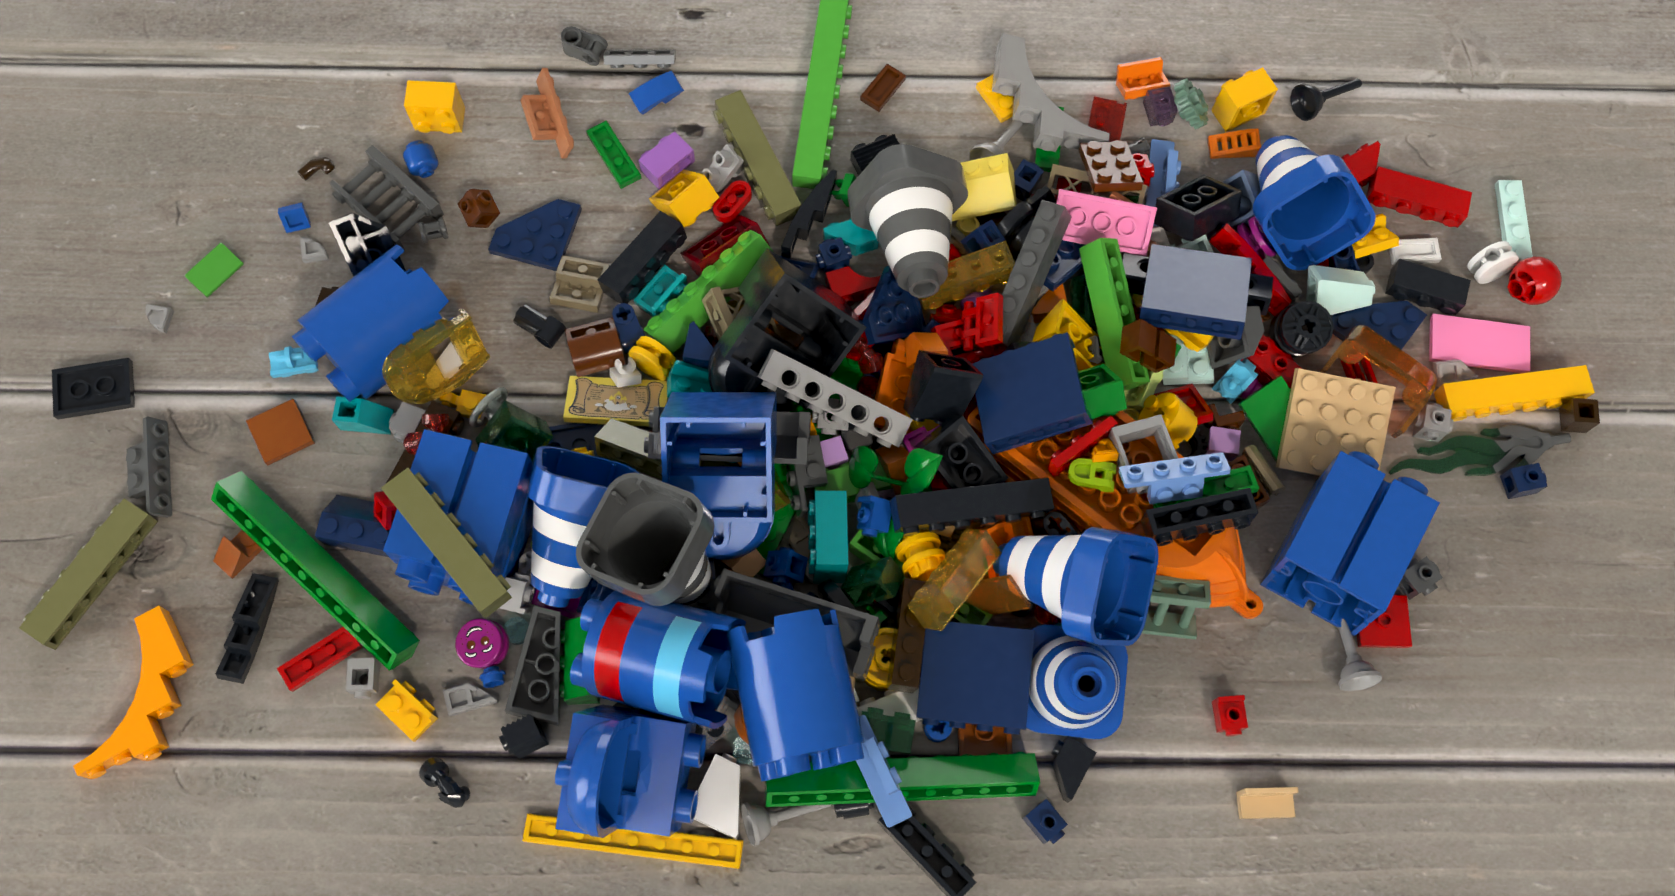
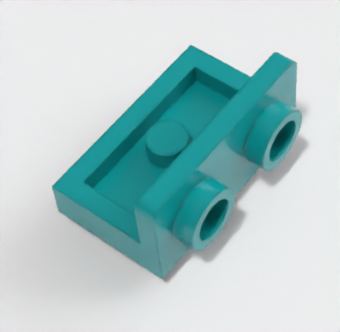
(660, 290)

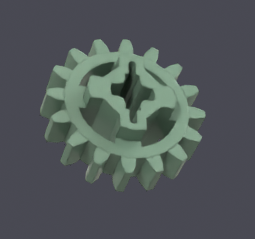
(1191, 103)

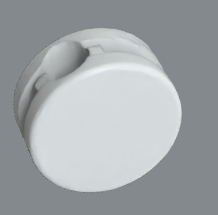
(1493, 262)

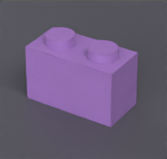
(666, 159)

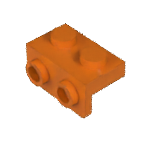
(1140, 76)

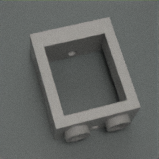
(1138, 430)

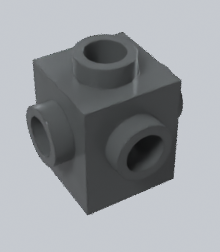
(1420, 578)

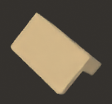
(1266, 803)

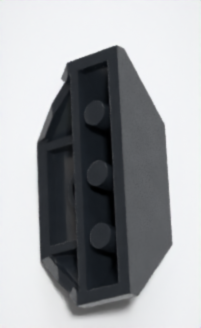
(362, 241)

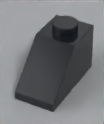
(1071, 765)

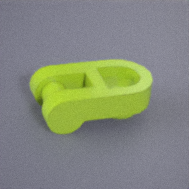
(1083, 474)

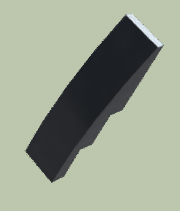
(811, 210)
(248, 628)

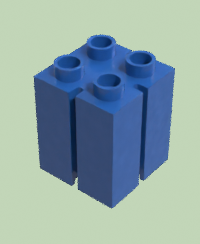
(483, 493)
(1351, 542)

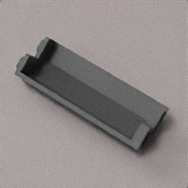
(791, 446)
(760, 601)

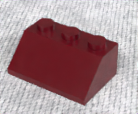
(710, 247)

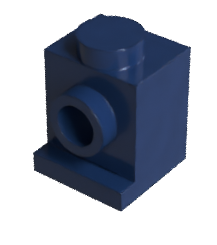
(1026, 179)
(982, 237)

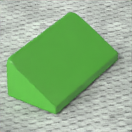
(214, 269)

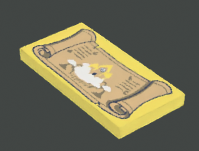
(598, 400)

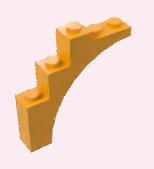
(155, 698)

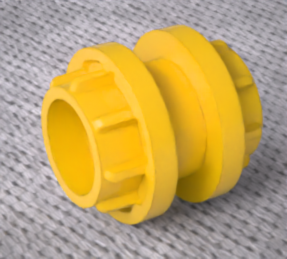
(920, 554)

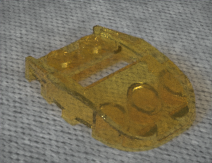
(415, 374)

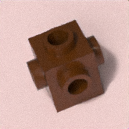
(478, 208)

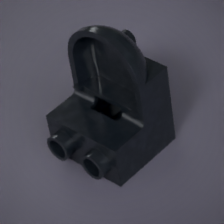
(797, 303)

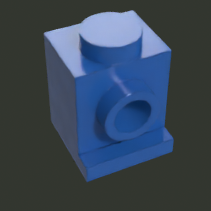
(873, 515)

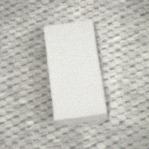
(1416, 251)

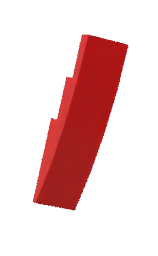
(1231, 243)

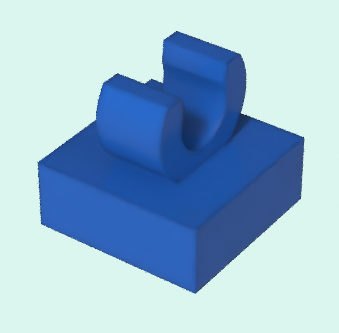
(294, 217)

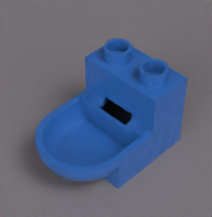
(736, 496)
(628, 772)

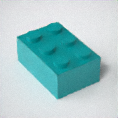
(828, 536)

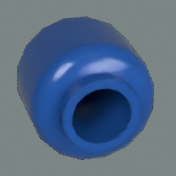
(420, 159)

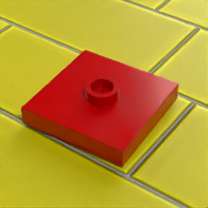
(1390, 628)

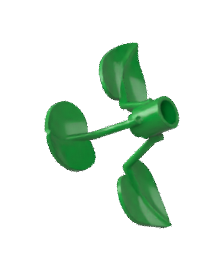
(919, 468)

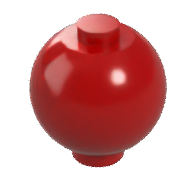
(1534, 280)

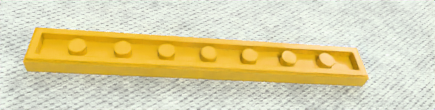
(677, 847)

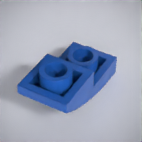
(657, 90)

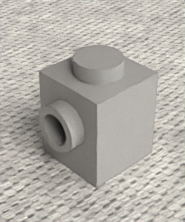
(405, 421)

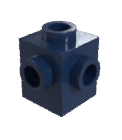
(833, 255)

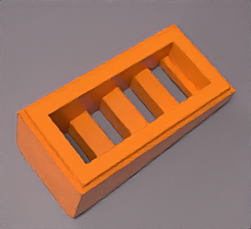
(1234, 137)

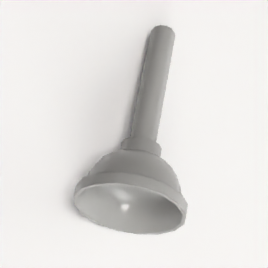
(995, 148)
(1356, 673)
(759, 820)

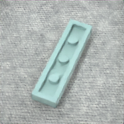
(1513, 217)

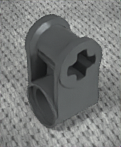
(587, 45)

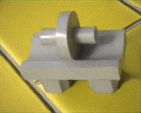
(724, 167)

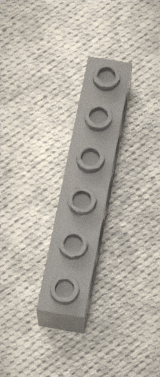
(895, 422)

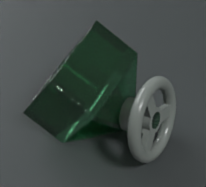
(509, 425)

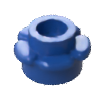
(492, 677)

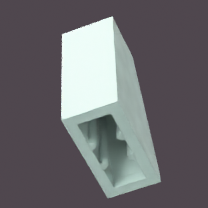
(1339, 288)

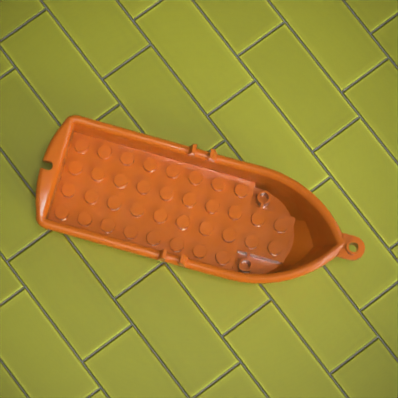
(1205, 558)

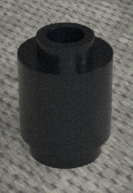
(852, 810)

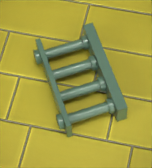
(1178, 592)

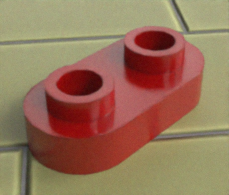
(730, 202)

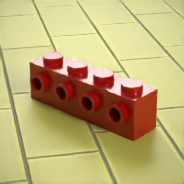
(1419, 197)
(1272, 362)

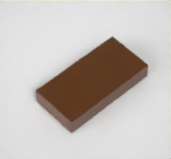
(883, 87)

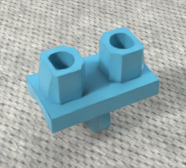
(291, 362)
(1236, 380)

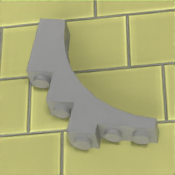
(1032, 105)

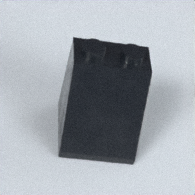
(940, 387)

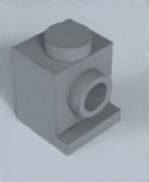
(521, 593)
(358, 669)

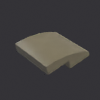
(578, 284)
(1263, 470)

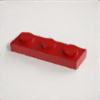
(1080, 445)
(318, 658)

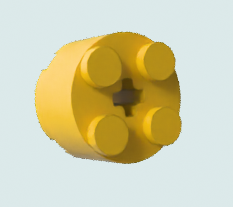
(1176, 415)

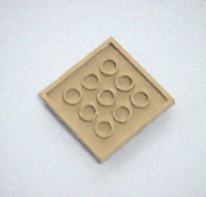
(1330, 417)

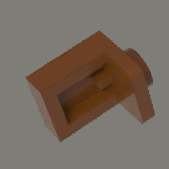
(1228, 421)

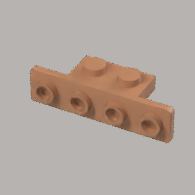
(545, 115)

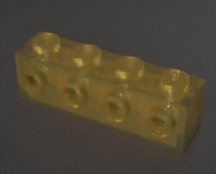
(972, 274)
(954, 579)

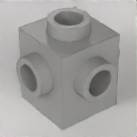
(1433, 423)
(824, 424)

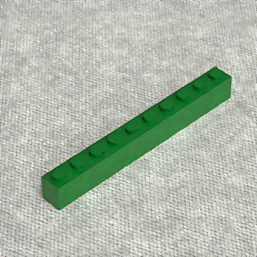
(315, 570)
(921, 780)

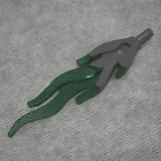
(1494, 453)

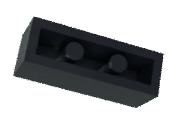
(1427, 287)

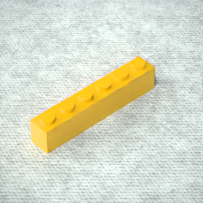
(1514, 392)

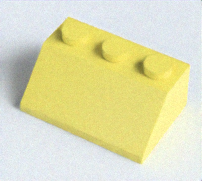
(989, 187)

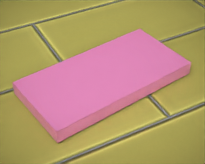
(1108, 218)
(1480, 343)

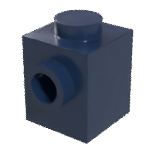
(1524, 480)
(1046, 822)

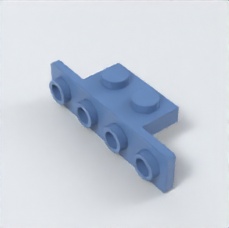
(1165, 170)
(1174, 477)
(881, 778)

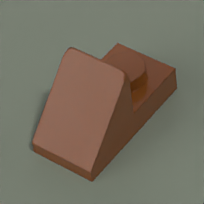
(236, 554)

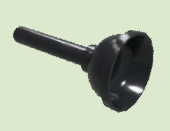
(1309, 100)

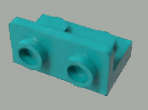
(687, 378)

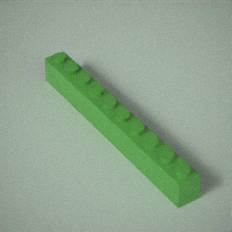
(820, 93)

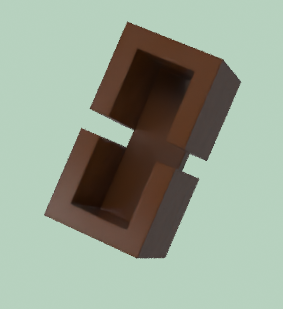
(1155, 346)

